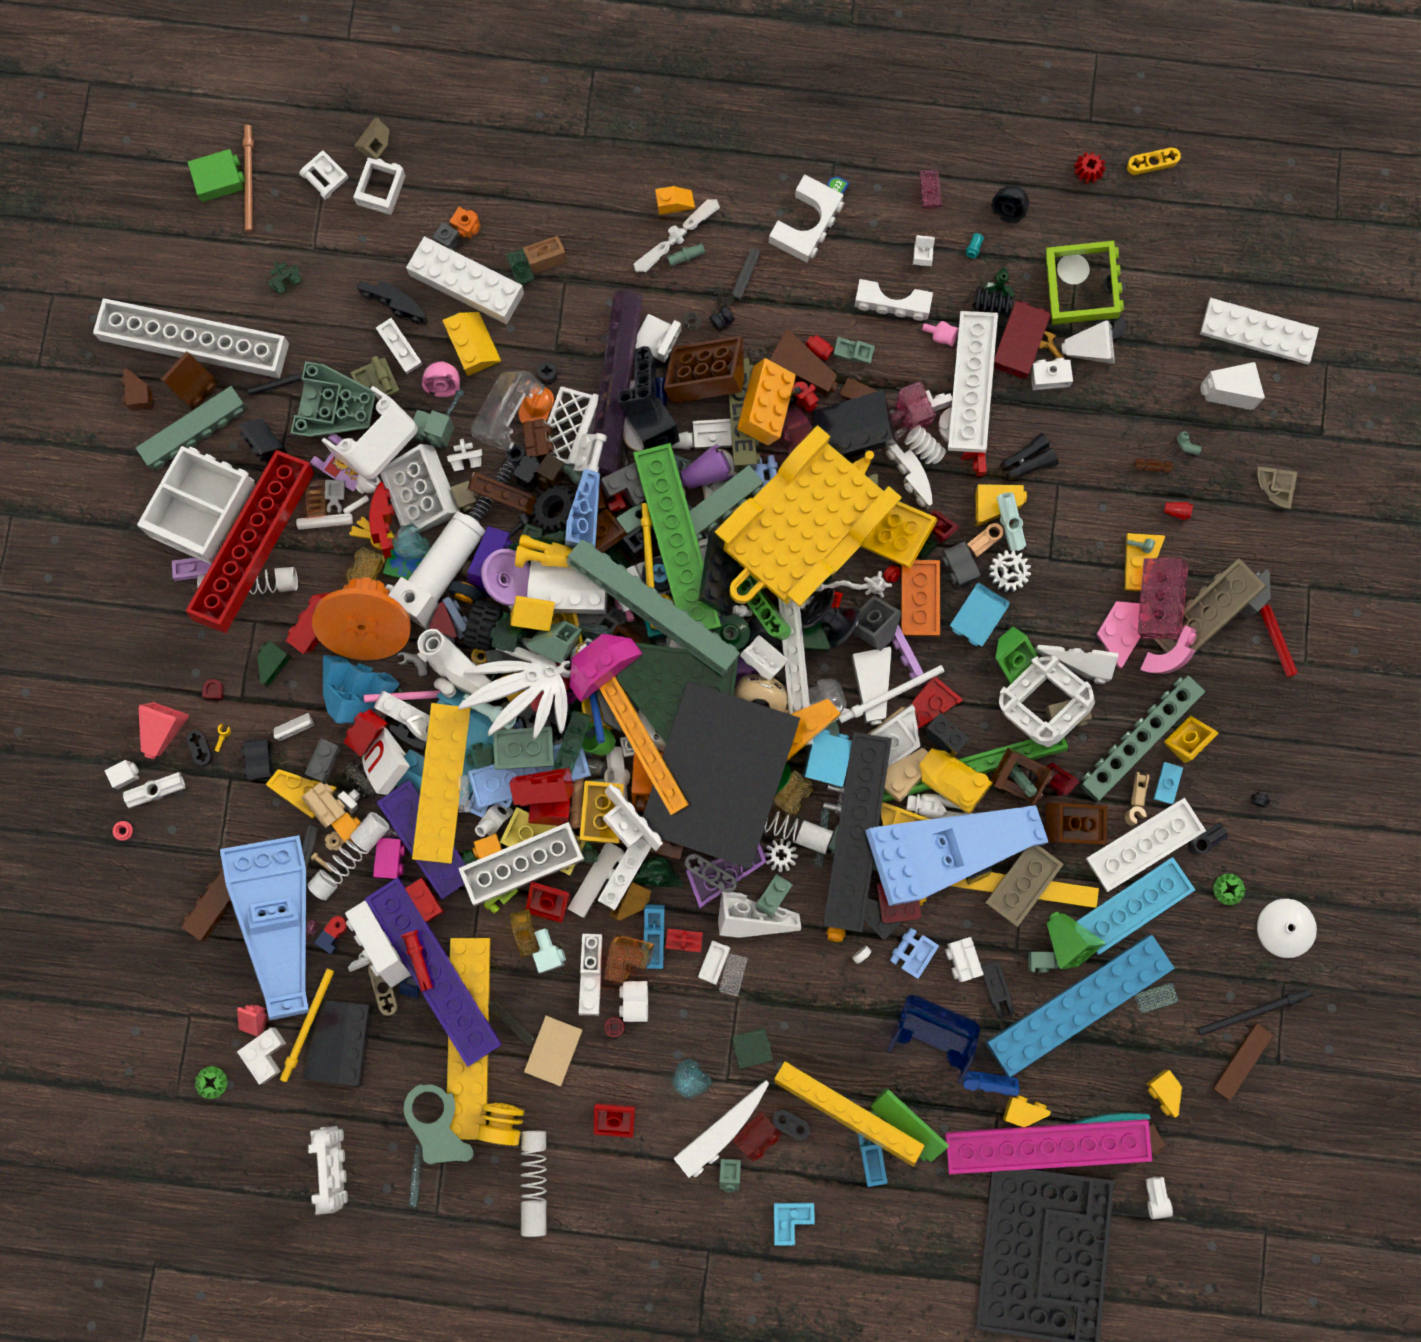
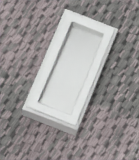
(714, 962)

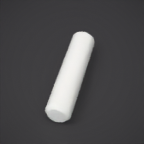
(355, 505)

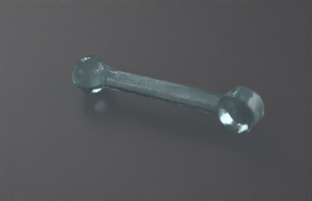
(460, 393)

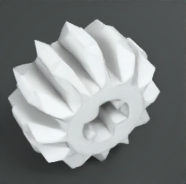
(786, 851)

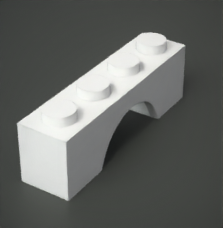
(870, 297)

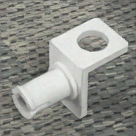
(492, 820)

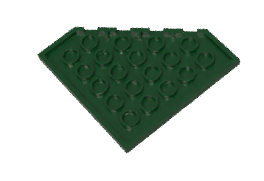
(660, 678)

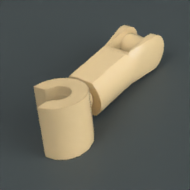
(1137, 800)

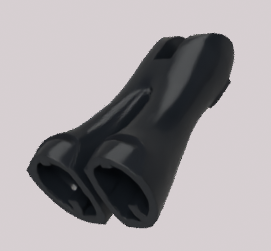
(1043, 460)

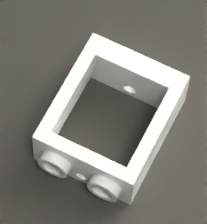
(376, 203)

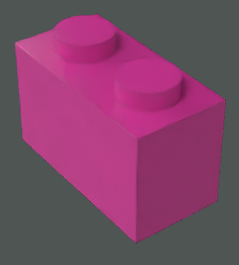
(389, 858)

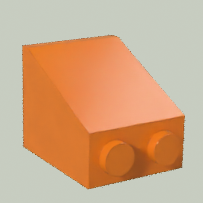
(641, 785)

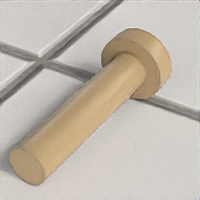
(320, 861)

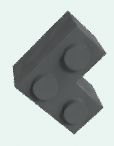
(624, 480)

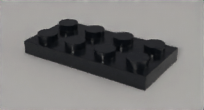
(717, 576)

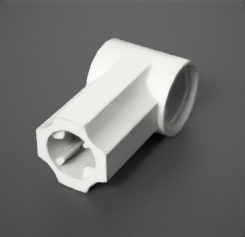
(1158, 1204)

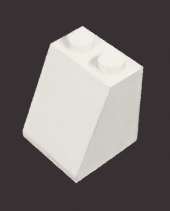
(1234, 386)

